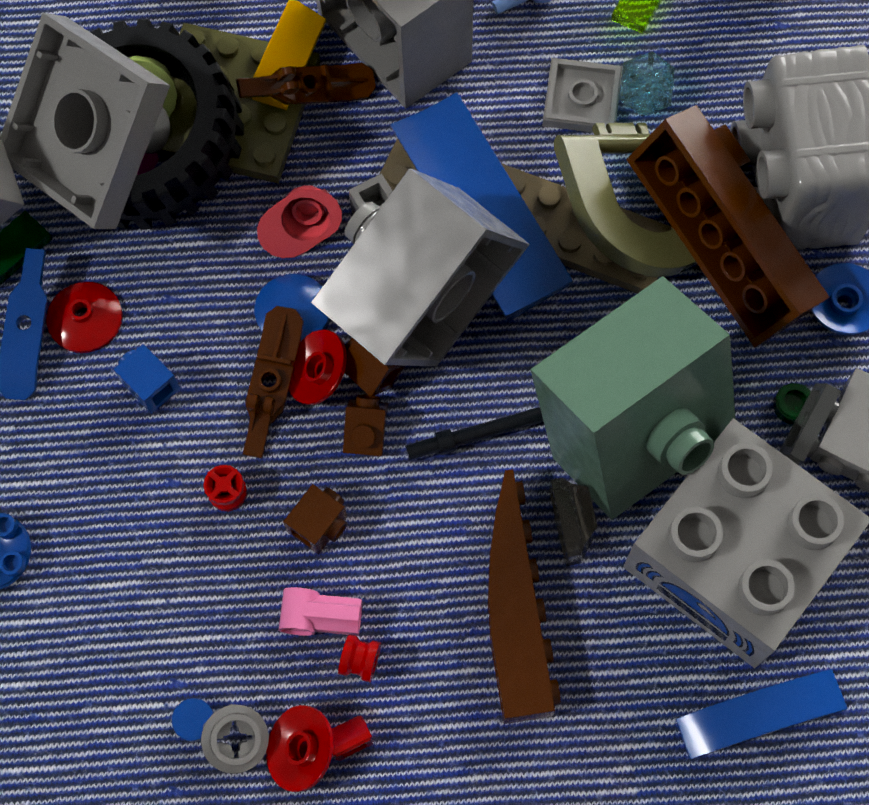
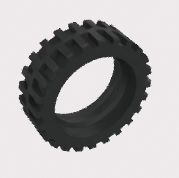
(211, 142)

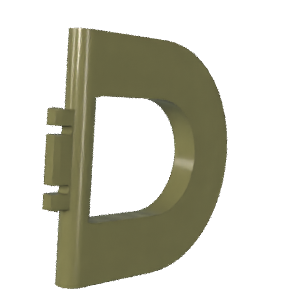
(597, 207)

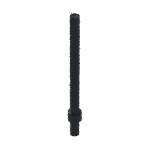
(447, 441)

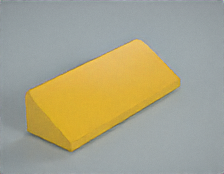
(290, 43)

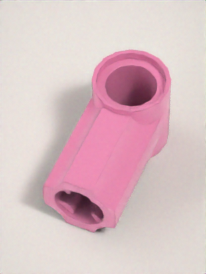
(309, 612)

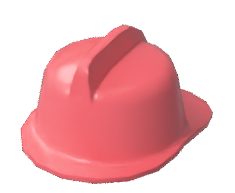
(299, 222)

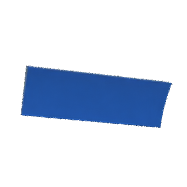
(453, 149)

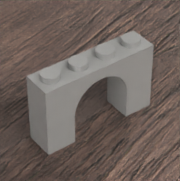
(846, 437)

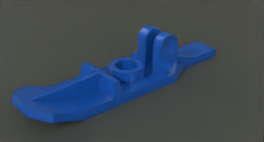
(20, 347)

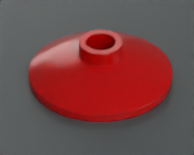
(90, 330)
(318, 367)
(299, 748)

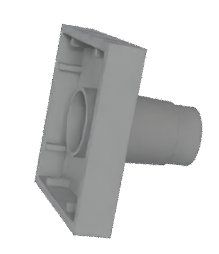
(83, 121)

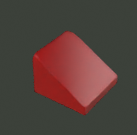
(350, 738)

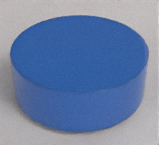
(189, 719)

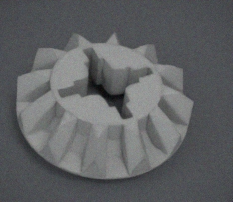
(249, 751)

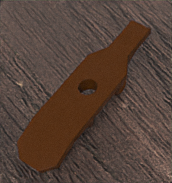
(328, 84)
(277, 358)

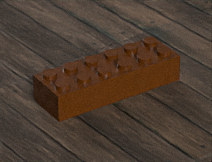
(726, 226)

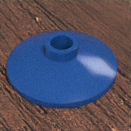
(845, 283)

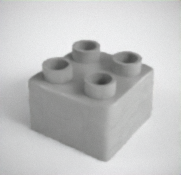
(811, 144)

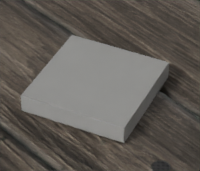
(581, 94)

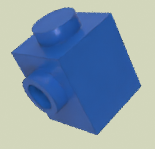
(146, 378)

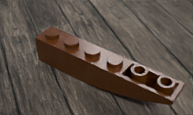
(516, 615)

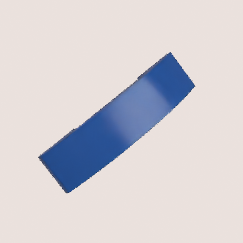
(760, 713)

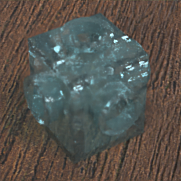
(647, 84)

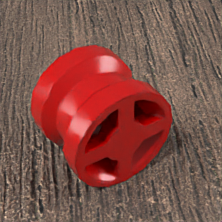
(220, 481)
(359, 658)

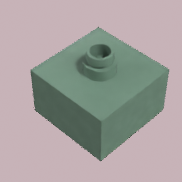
(637, 396)

